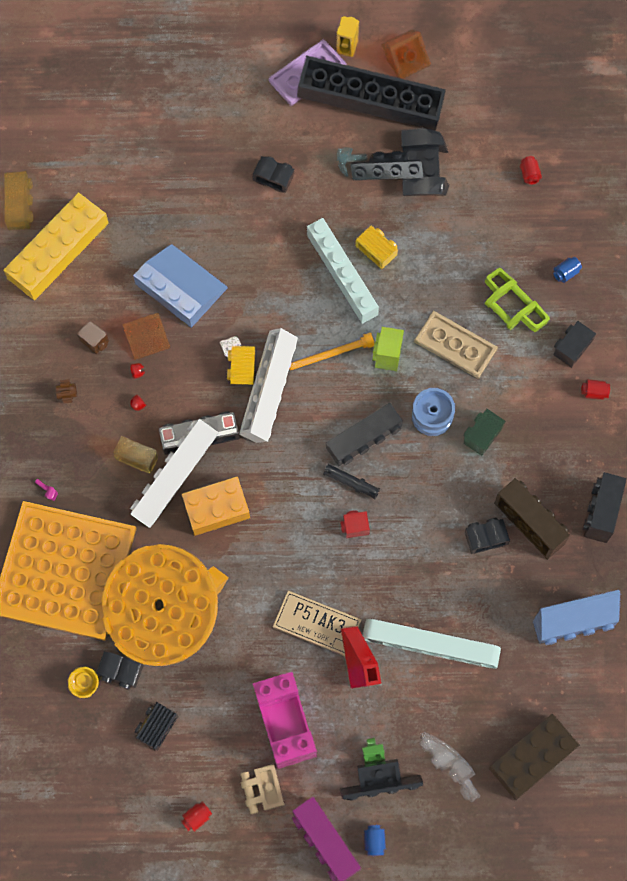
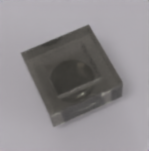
(228, 343)

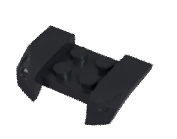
(425, 146)

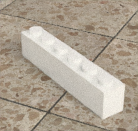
(268, 386)
(174, 473)

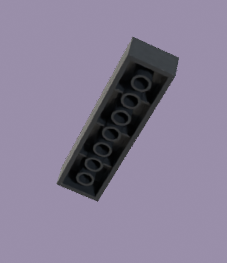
(371, 93)

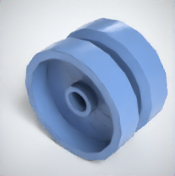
(433, 411)

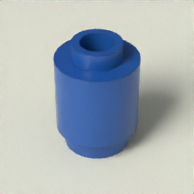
(567, 269)
(374, 840)

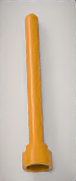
(365, 341)

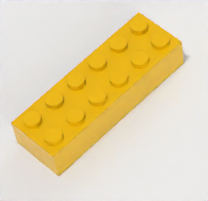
(56, 246)

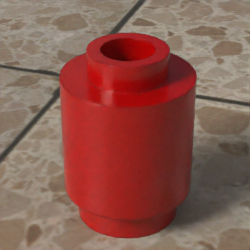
(530, 170)
(595, 389)
(196, 816)

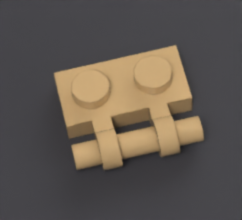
(268, 786)

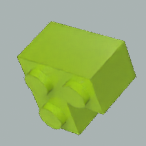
(388, 348)

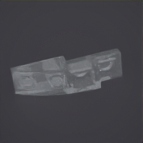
(447, 757)

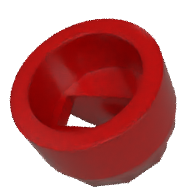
(136, 370)
(137, 403)

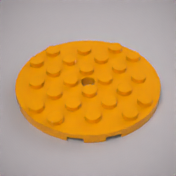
(187, 597)

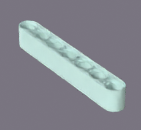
(431, 643)

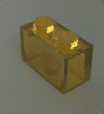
(135, 454)

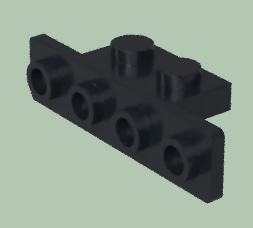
(387, 166)
(380, 778)

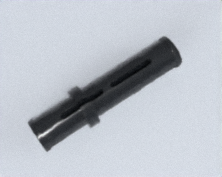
(352, 481)

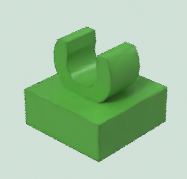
(373, 752)

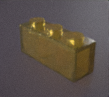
(18, 200)

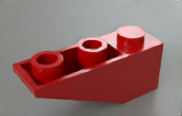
(360, 661)

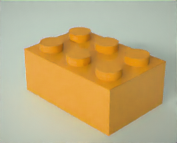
(216, 506)

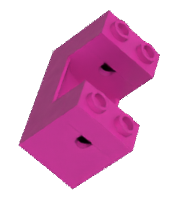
(285, 720)

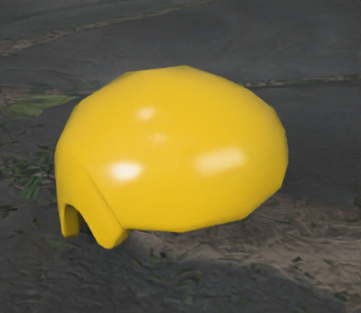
(83, 682)

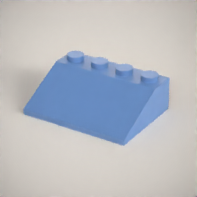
(179, 284)
(577, 617)

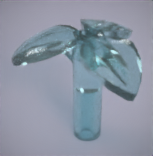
(343, 156)

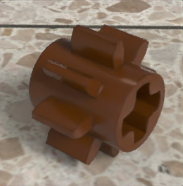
(66, 391)

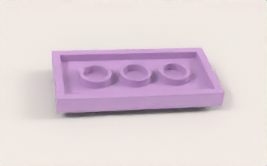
(288, 78)

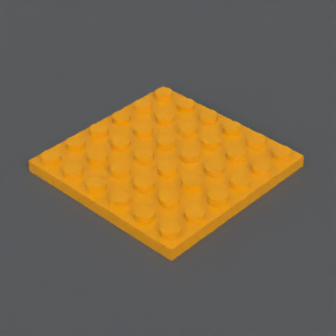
(61, 568)

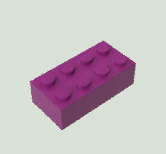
(326, 841)

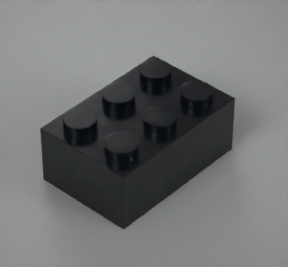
(604, 507)

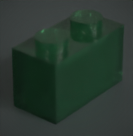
(484, 431)

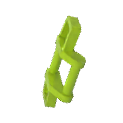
(521, 315)

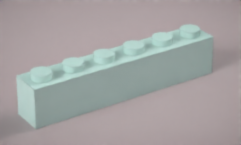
(342, 270)

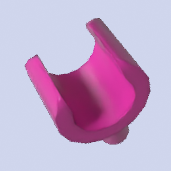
(50, 493)

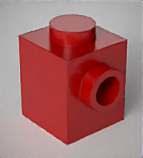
(355, 524)

